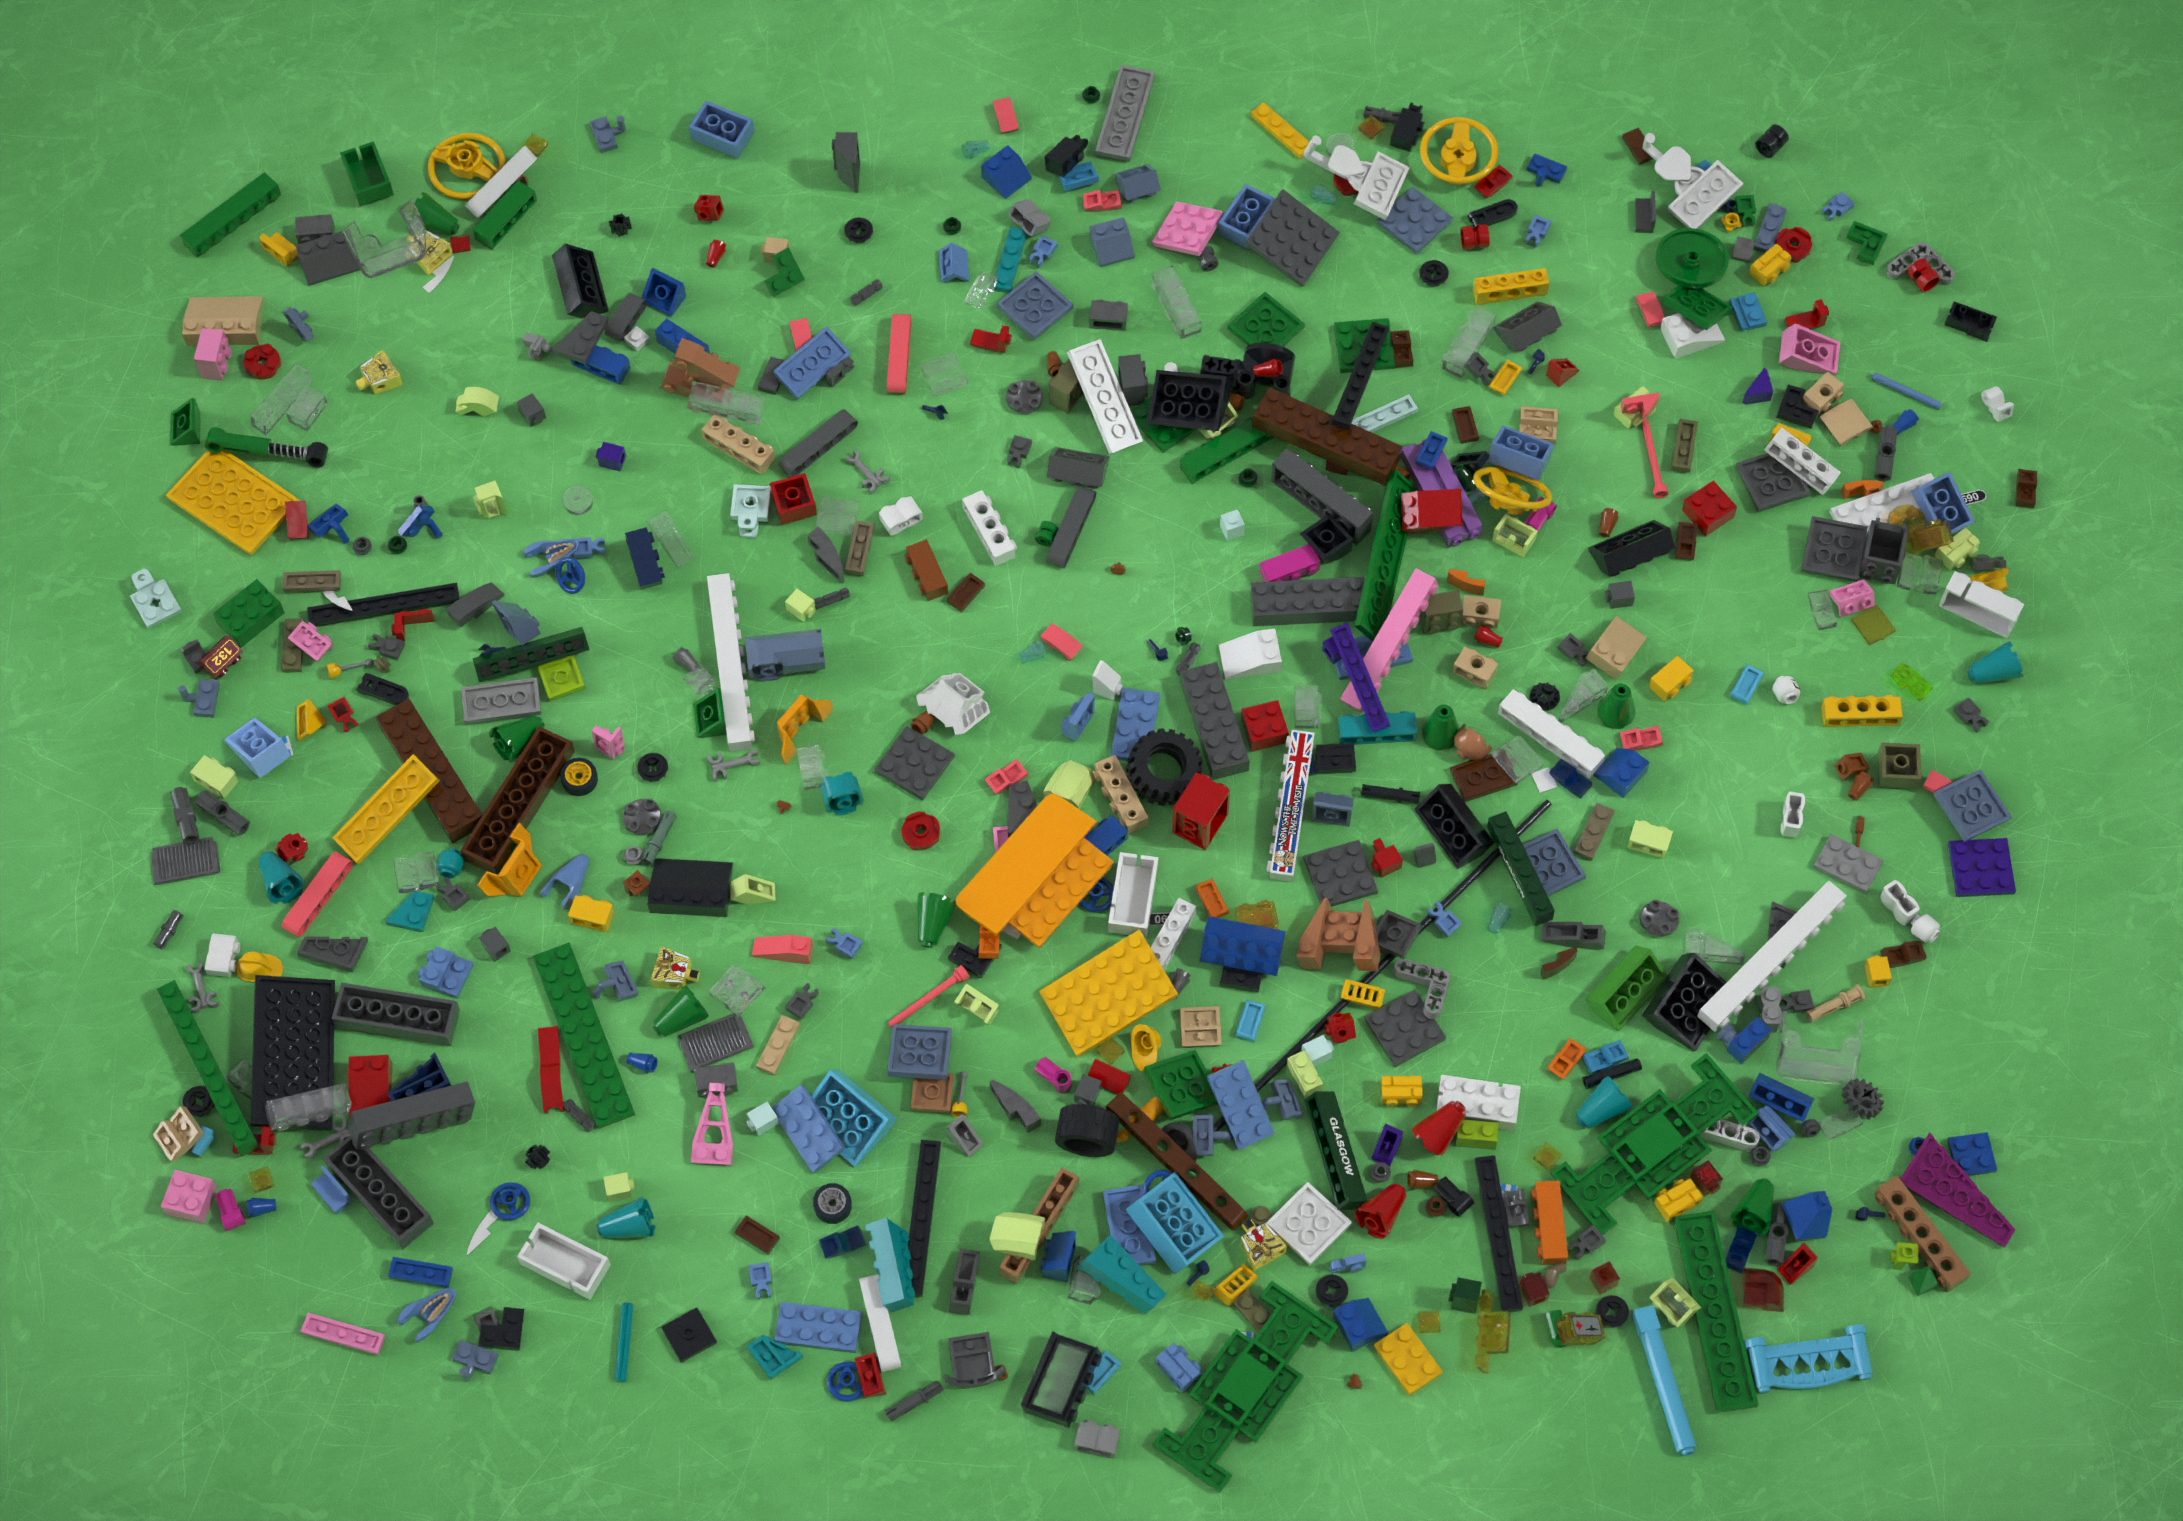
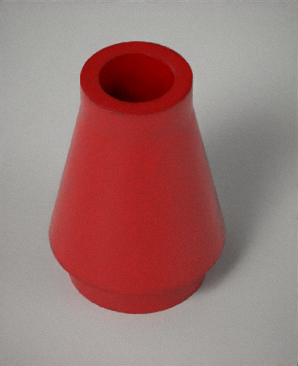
(715, 252)
(1270, 368)
(1487, 637)

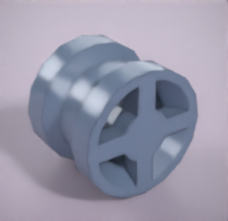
(1727, 1034)

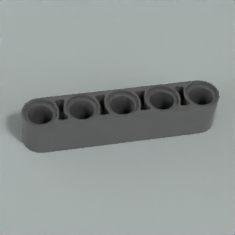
(818, 443)
(1071, 527)

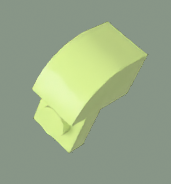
(478, 400)

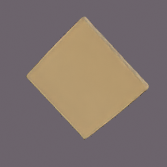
(1846, 422)
(1539, 423)
(1200, 1026)
(178, 1134)

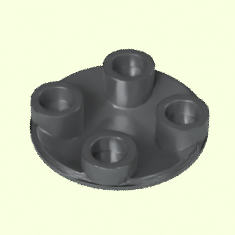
(1024, 396)
(642, 816)
(1659, 918)

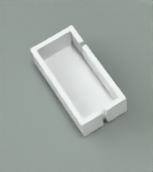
(1981, 604)
(1133, 894)
(1482, 1100)
(564, 1261)

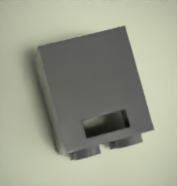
(1883, 551)

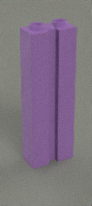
(1443, 478)

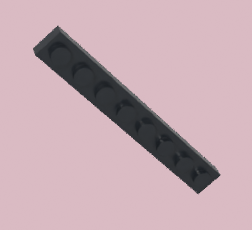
(1360, 376)
(384, 604)
(923, 1211)
(1498, 1234)

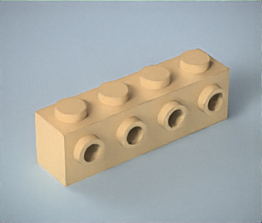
(738, 444)
(1121, 794)

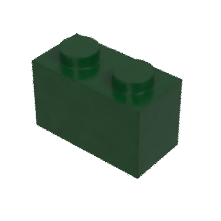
(1465, 1295)

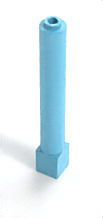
(1648, 1331)

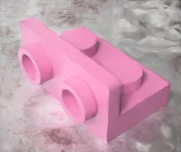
(1853, 597)
(310, 641)
(608, 743)

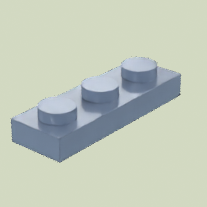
(1770, 228)

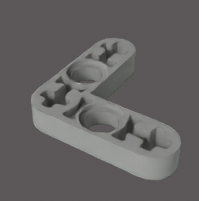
(1929, 254)
(1434, 984)

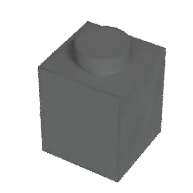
(531, 410)
(1620, 594)
(494, 943)
(1087, 1090)

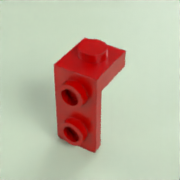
(1810, 319)
(990, 340)
(406, 617)
(265, 1140)

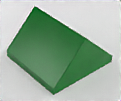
(186, 424)
(710, 715)

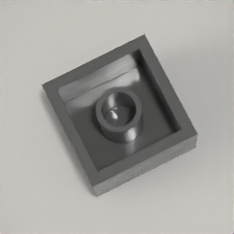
(1132, 378)

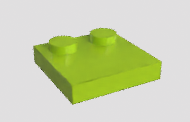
(561, 677)

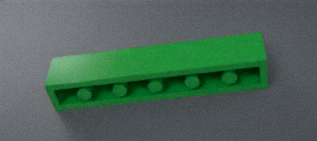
(230, 214)
(1222, 450)

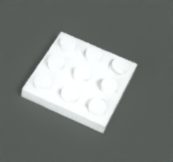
(1309, 1223)

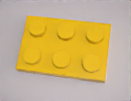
(1408, 1359)

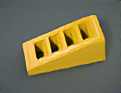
(1364, 987)
(1226, 1293)

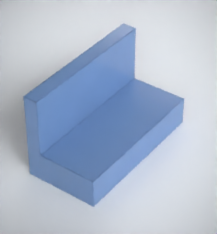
(953, 263)
(331, 1191)

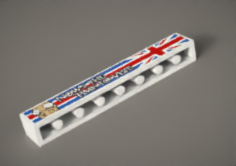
(1292, 805)

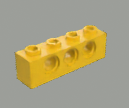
(1510, 286)
(1872, 716)

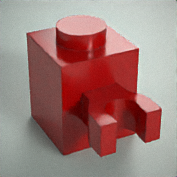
(342, 710)
(1385, 859)

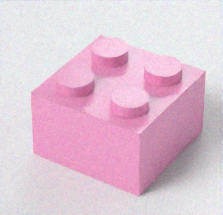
(212, 354)
(189, 1196)

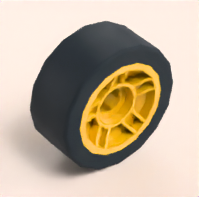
(582, 768)

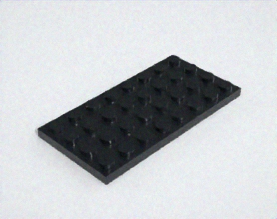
(291, 1042)

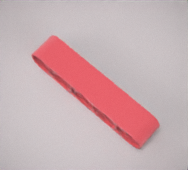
(899, 353)
(317, 894)

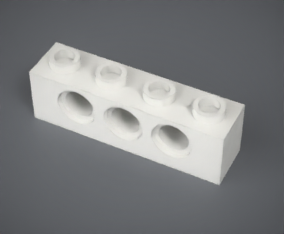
(1802, 461)
(998, 552)
(1173, 931)

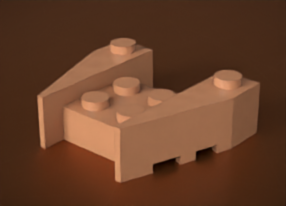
(696, 365)
(1340, 933)

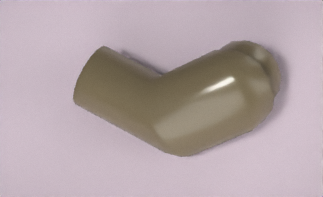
(1552, 1274)

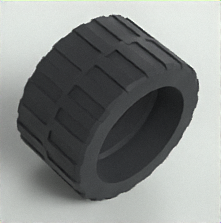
(1087, 1130)

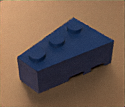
(644, 558)
(425, 1079)

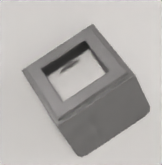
(1743, 249)
(1425, 855)
(486, 1317)

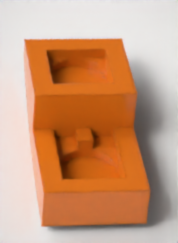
(1862, 487)
(1459, 579)
(988, 944)
(1567, 1059)

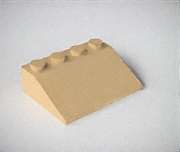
(235, 315)

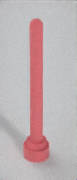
(1660, 489)
(959, 975)

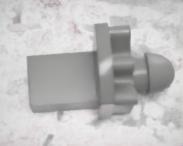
(537, 345)

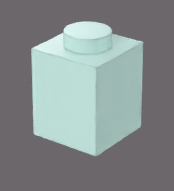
(1232, 525)
(1318, 1050)
(762, 1119)

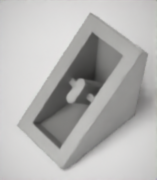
(964, 1135)

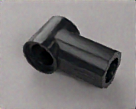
(1457, 1200)

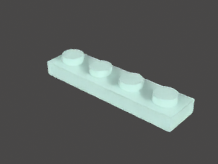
(1387, 414)

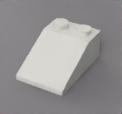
(1686, 337)
(1251, 655)

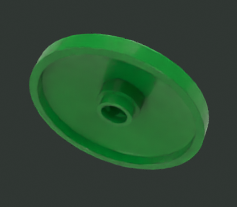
(1692, 258)

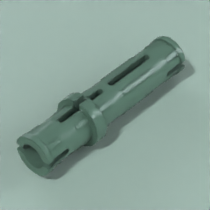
(660, 834)

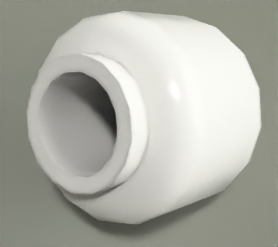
(1786, 689)
(1925, 928)

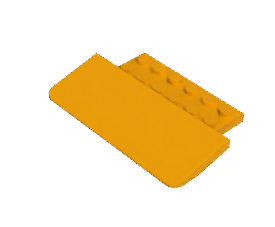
(1037, 873)

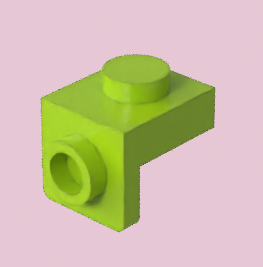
(1904, 1254)

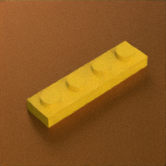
(1280, 129)

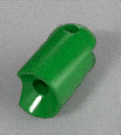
(1552, 1317)

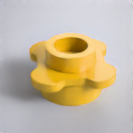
(1731, 217)

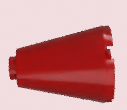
(1440, 1127)
(1381, 1211)

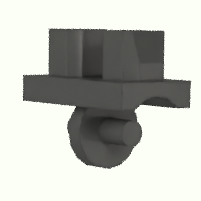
(1516, 1208)

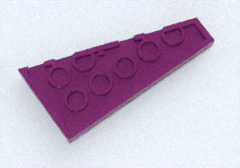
(1945, 1185)

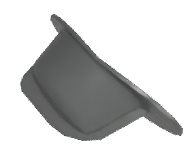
(1183, 1137)

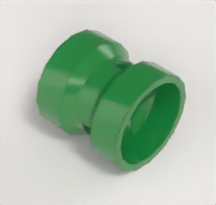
(1046, 533)

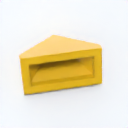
(308, 719)

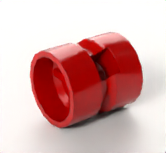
(1475, 237)
(1923, 275)

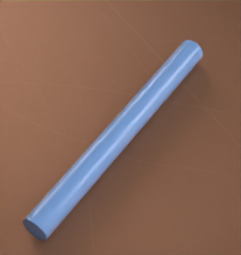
(1903, 389)

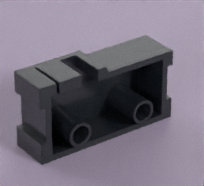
(1971, 321)

